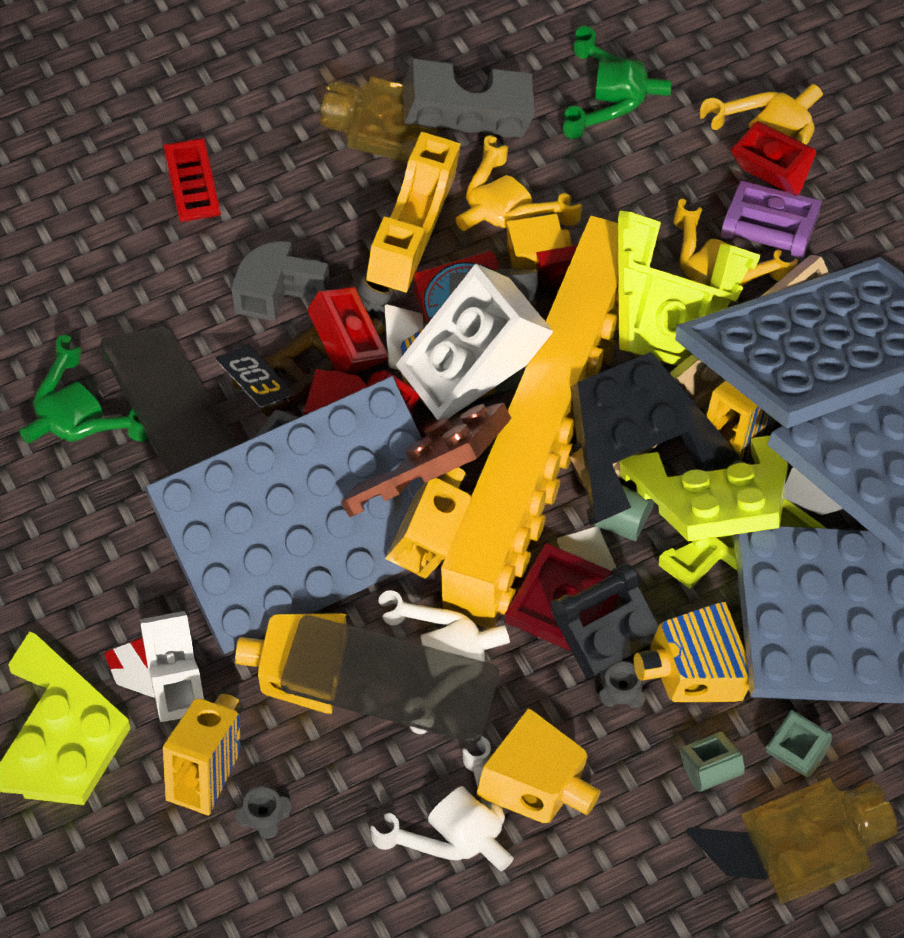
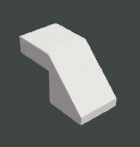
(171, 664)

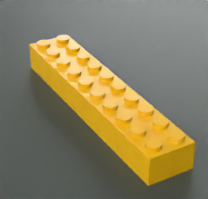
(538, 438)

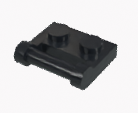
(614, 634)

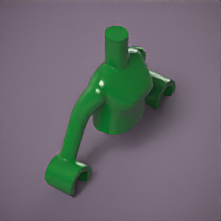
(617, 81)
(72, 410)

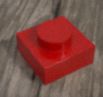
(553, 266)

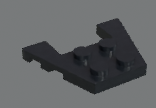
(629, 413)

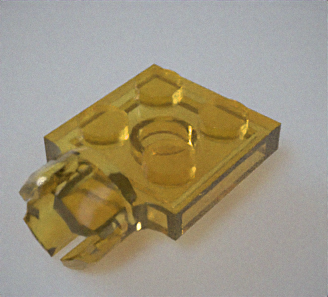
(372, 118)
(818, 835)

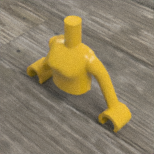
(780, 113)
(506, 197)
(700, 266)

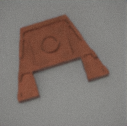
(443, 448)

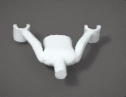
(458, 637)
(462, 821)

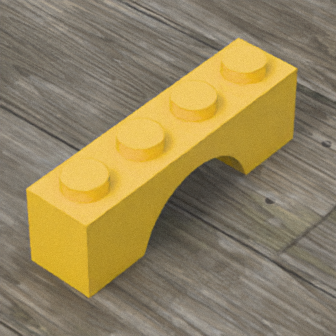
(421, 198)

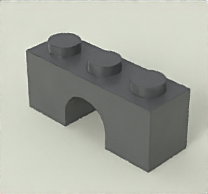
(437, 100)

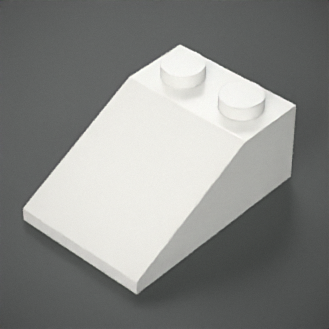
(473, 342)

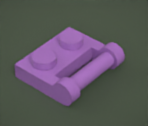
(773, 209)

